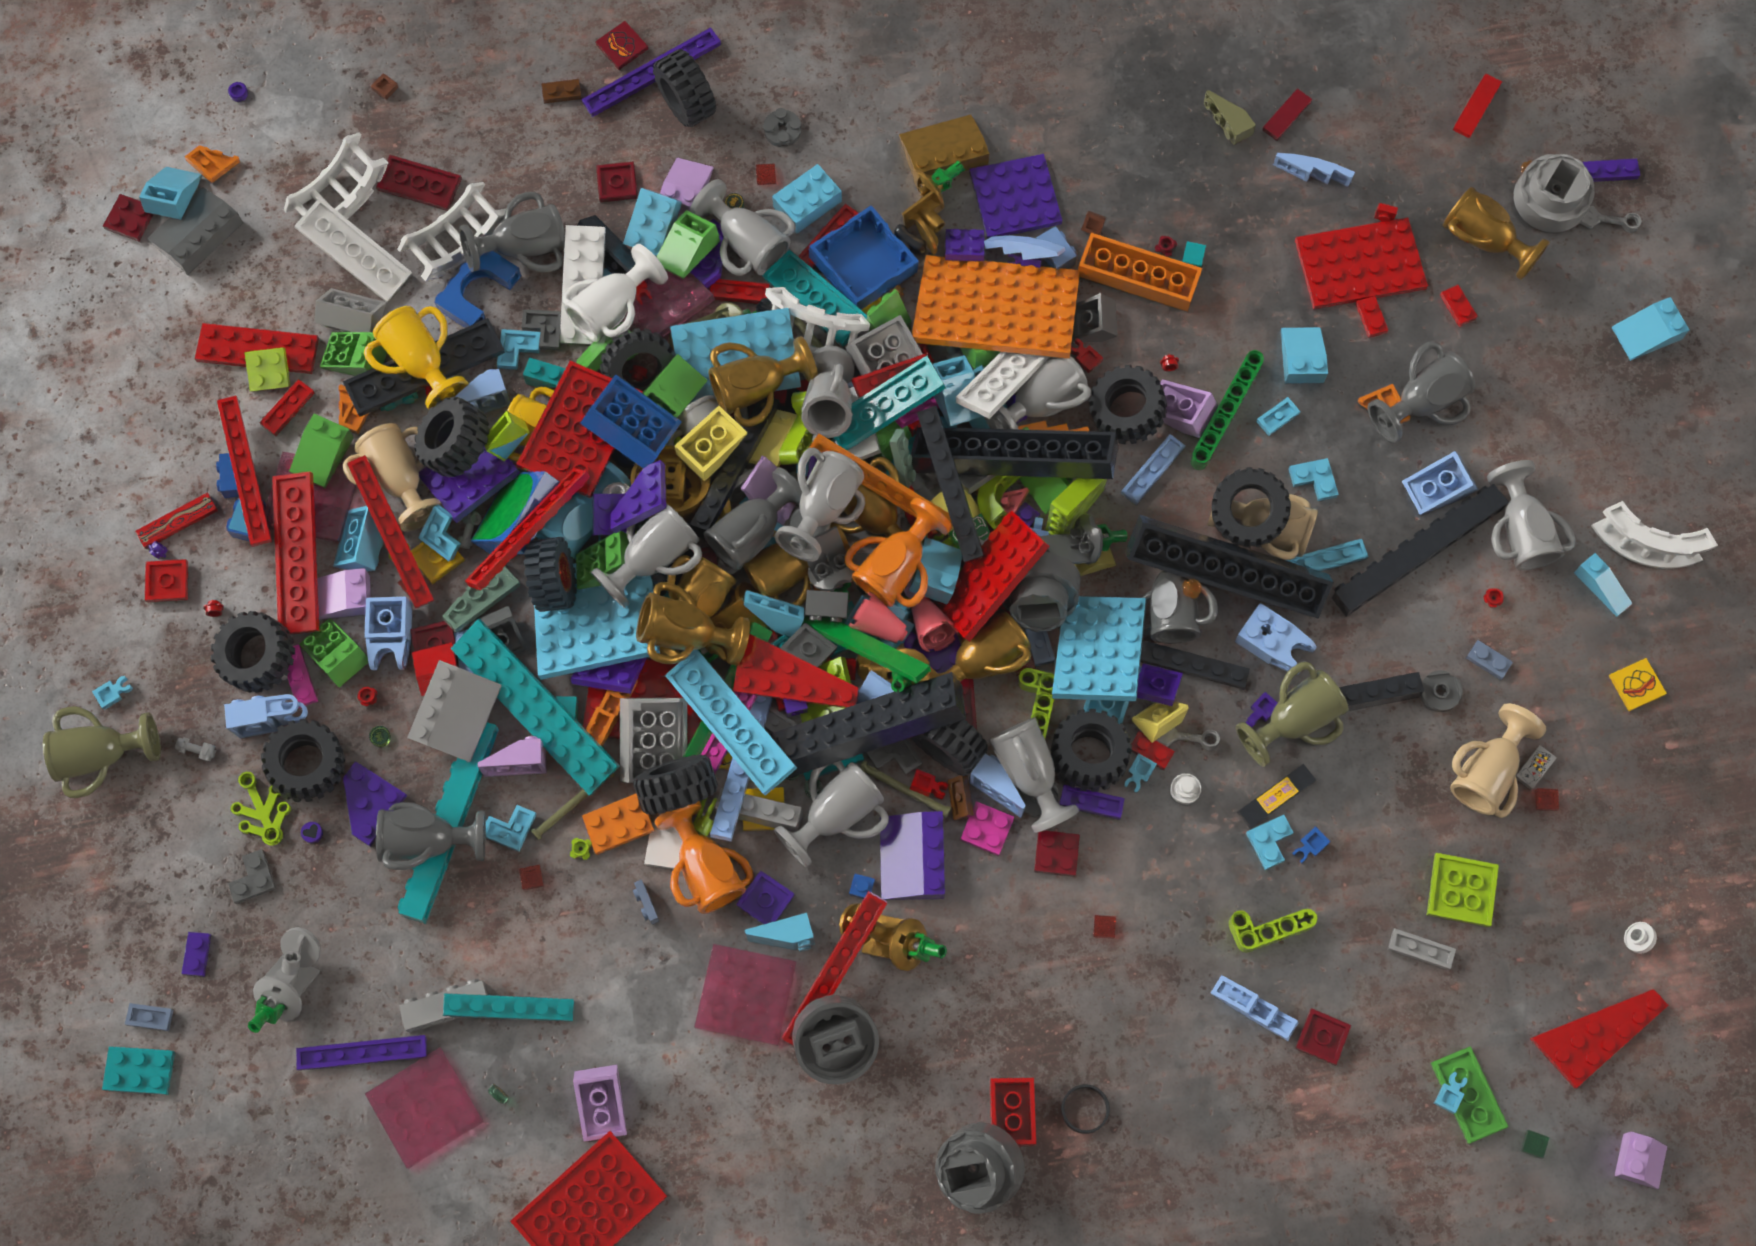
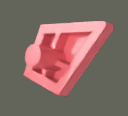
(1013, 499)

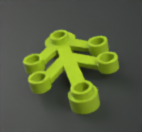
(262, 812)

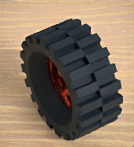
(550, 574)

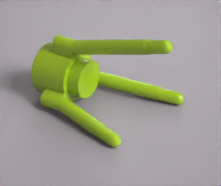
(704, 824)

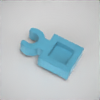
(110, 693)
(1141, 769)
(1449, 1095)

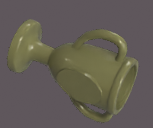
(1298, 713)
(93, 748)

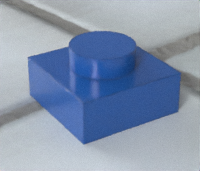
(861, 886)

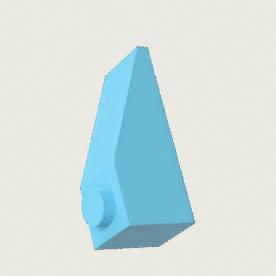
(1603, 584)
(777, 614)

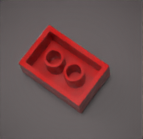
(1014, 1108)

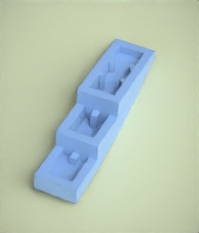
(1306, 166)
(1029, 247)
(1254, 1008)

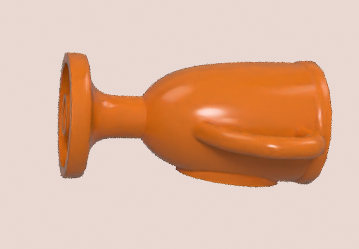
(897, 557)
(703, 864)

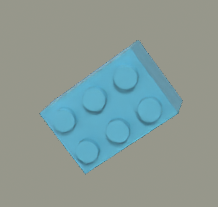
(808, 197)
(652, 220)

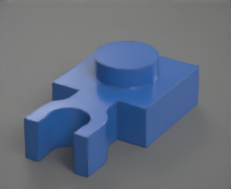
(1313, 842)

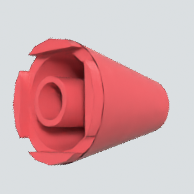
(878, 620)
(932, 626)

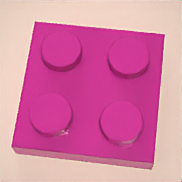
(987, 828)

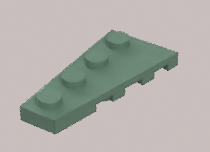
(476, 602)

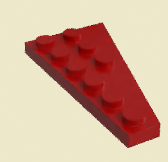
(780, 675)
(1590, 1041)

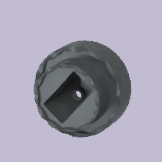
(1045, 594)
(835, 1039)
(997, 1165)

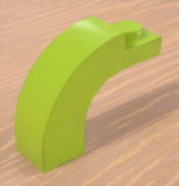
(990, 499)

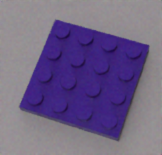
(1015, 196)
(468, 491)

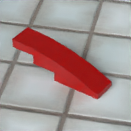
(1477, 106)

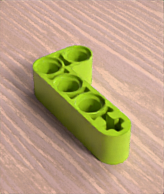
(798, 438)
(1041, 692)
(1274, 927)

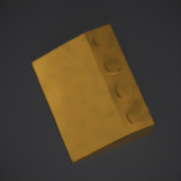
(945, 144)

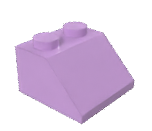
(1641, 1160)

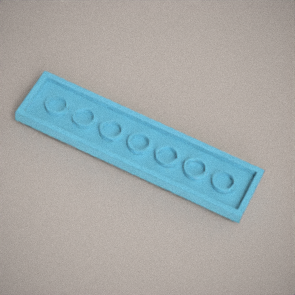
(731, 722)

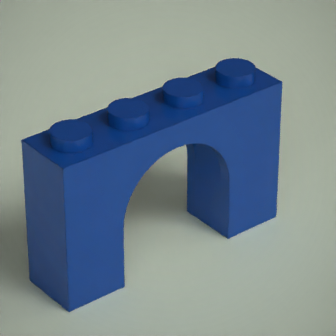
(452, 301)

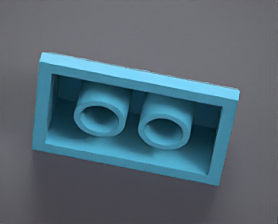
(359, 542)

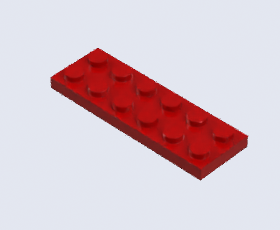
(229, 343)

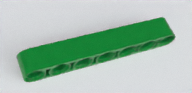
(1225, 418)

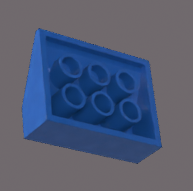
(630, 422)

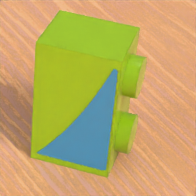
(506, 436)

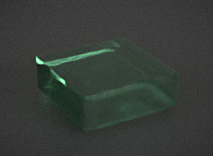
(1535, 1144)

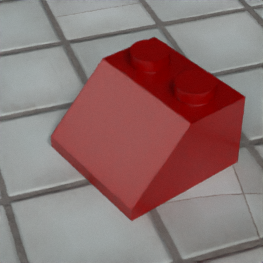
(426, 662)

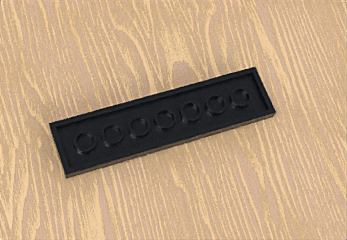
(459, 352)

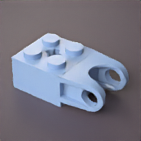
(389, 636)
(1280, 638)
(261, 714)

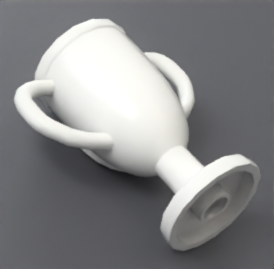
(608, 299)

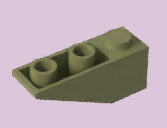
(1233, 119)

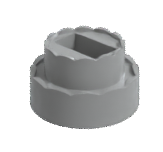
(1553, 209)

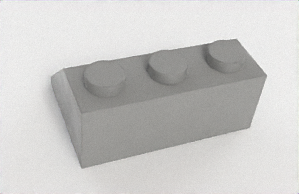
(348, 311)

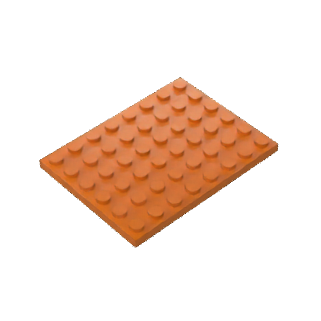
(996, 307)

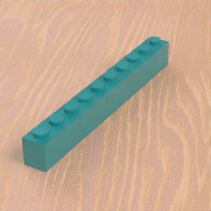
(454, 808)

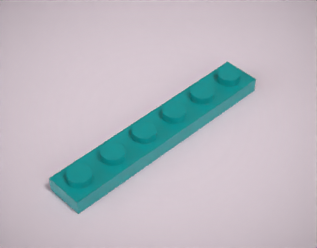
(508, 1007)

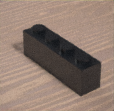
(616, 254)
(1383, 691)

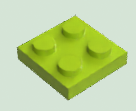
(267, 369)

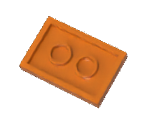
(617, 824)

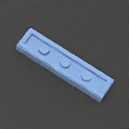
(1153, 469)

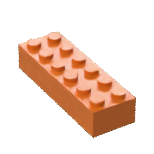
(1139, 272)

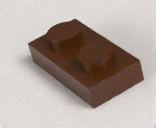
(561, 91)
(960, 797)

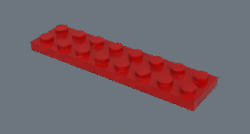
(296, 552)

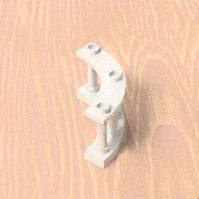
(353, 201)
(437, 268)
(815, 316)
(1650, 546)

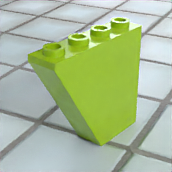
(1073, 503)

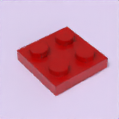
(166, 580)

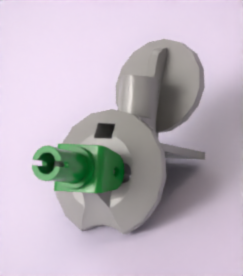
(280, 989)

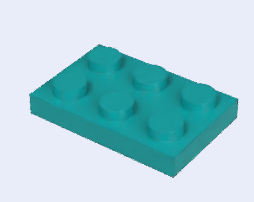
(138, 1070)

